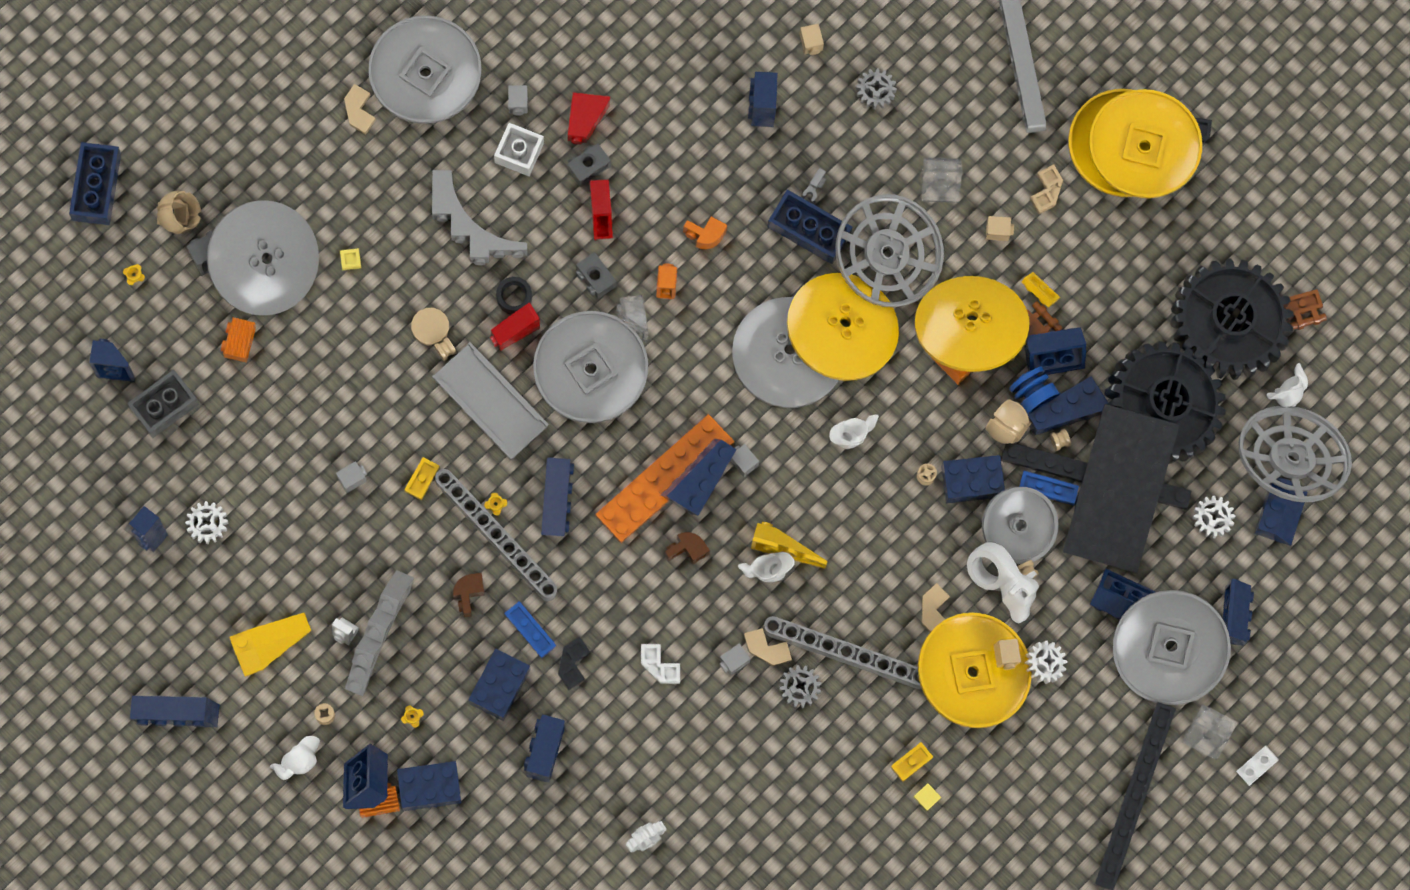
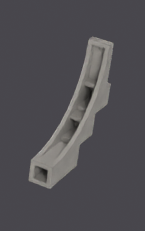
(463, 228)
(377, 631)

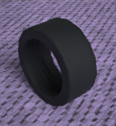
(509, 282)

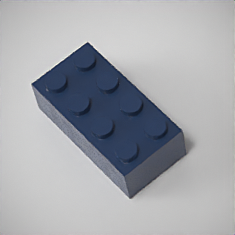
(95, 183)
(807, 226)

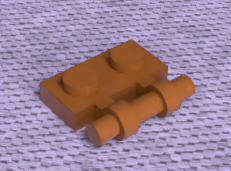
(1303, 304)
(1036, 326)

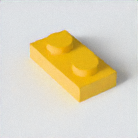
(1040, 289)
(422, 478)
(911, 762)

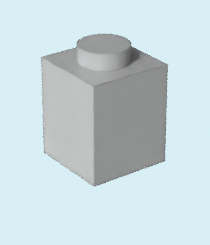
(518, 99)
(744, 460)
(352, 476)
(734, 660)

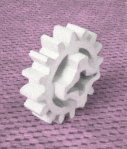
(1206, 514)
(212, 516)
(1048, 659)
(646, 836)

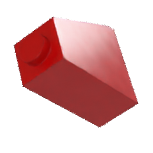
(585, 115)
(601, 209)
(515, 327)

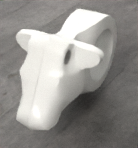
(1016, 589)

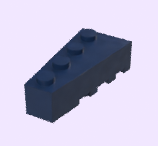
(1074, 405)
(699, 479)
(556, 496)
(147, 529)
(174, 711)

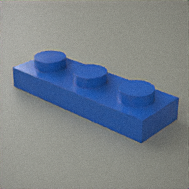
(1050, 487)
(530, 629)

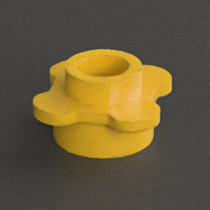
(133, 269)
(490, 503)
(409, 710)

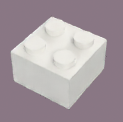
(519, 149)

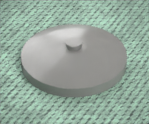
(1021, 523)

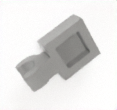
(817, 182)

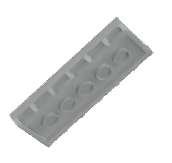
(490, 401)

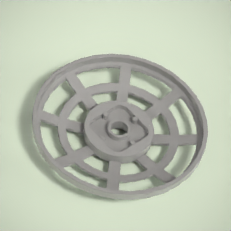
(898, 246)
(1299, 450)

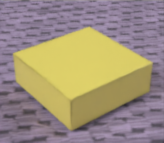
(350, 259)
(927, 797)

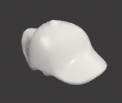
(1292, 389)
(852, 431)
(769, 567)
(299, 759)

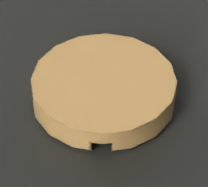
(430, 326)

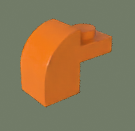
(707, 237)

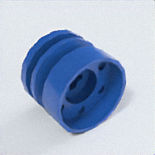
(1033, 389)

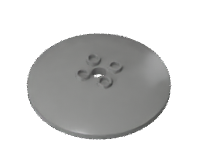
(418, 45)
(237, 252)
(584, 341)
(765, 366)
(1175, 674)

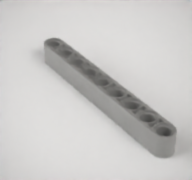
(1023, 65)
(500, 543)
(835, 653)

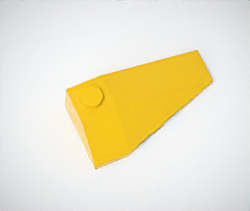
(772, 540)
(265, 643)

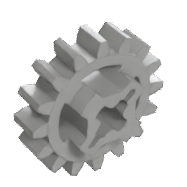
(883, 88)
(804, 694)

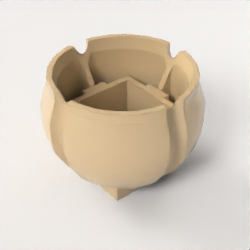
(185, 212)
(1009, 423)

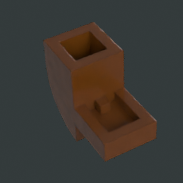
(690, 544)
(467, 587)

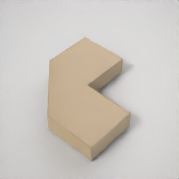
(357, 117)
(1052, 183)
(930, 603)
(773, 654)

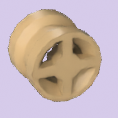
(445, 349)
(1060, 439)
(928, 471)
(1027, 567)
(325, 717)

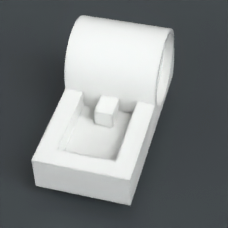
(344, 631)
(1257, 765)

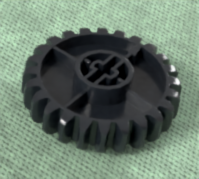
(1239, 288)
(1186, 390)

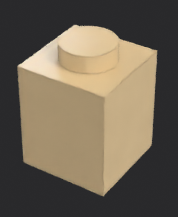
(811, 39)
(999, 228)
(1007, 653)

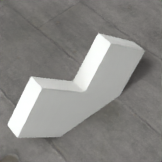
(663, 672)

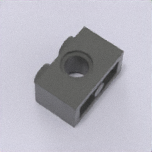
(583, 174)
(591, 265)

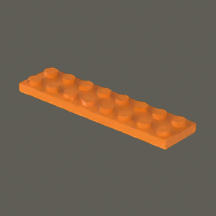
(643, 495)

